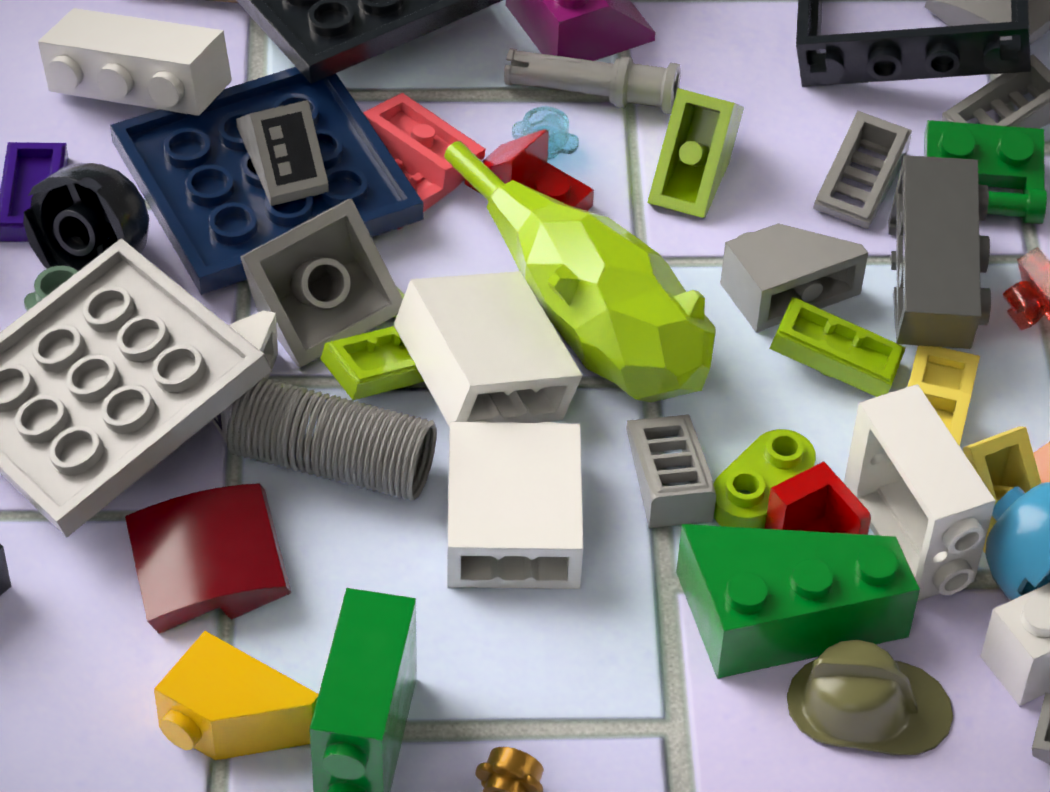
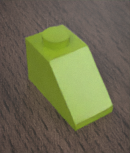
(695, 152)

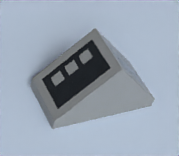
(285, 152)

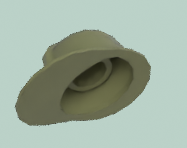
(869, 701)

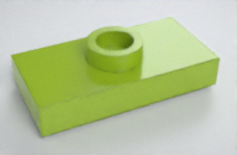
(837, 348)
(371, 363)

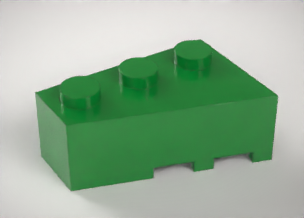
(791, 593)

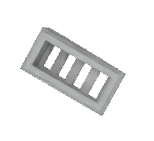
(1003, 90)
(875, 136)
(678, 503)

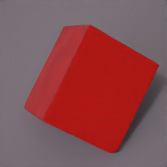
(816, 503)

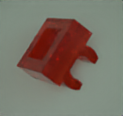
(1031, 296)

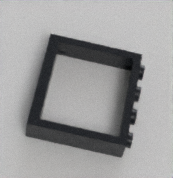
(910, 52)

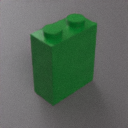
(365, 694)

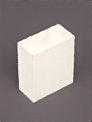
(487, 349)
(514, 505)

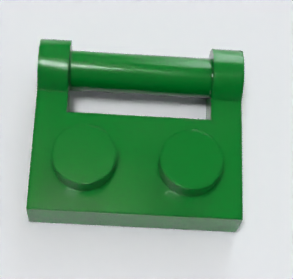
(1005, 158)

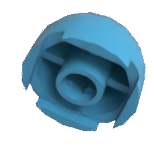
(1020, 541)

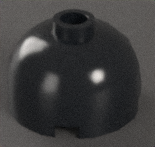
(83, 214)

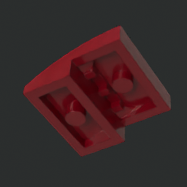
(207, 555)

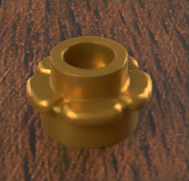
(510, 771)

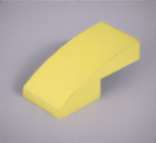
(947, 382)

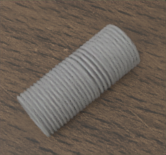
(349, 441)

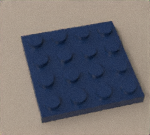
(209, 191)

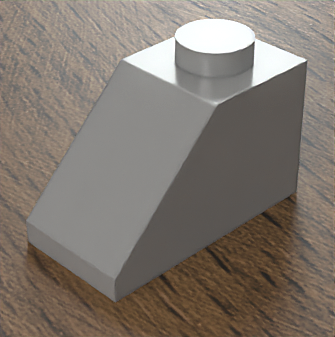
(786, 262)

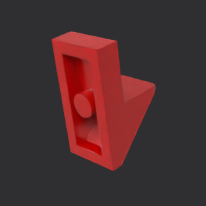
(527, 164)

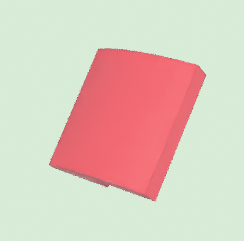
(418, 146)

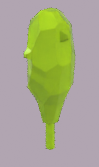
(600, 288)

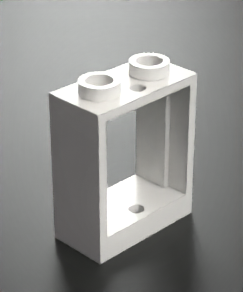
(919, 489)

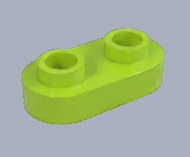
(757, 469)

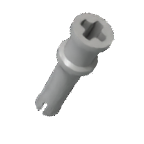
(619, 81)

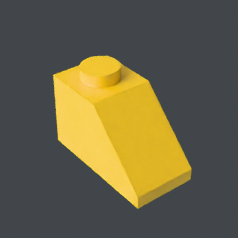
(231, 703)

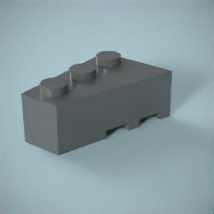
(939, 252)

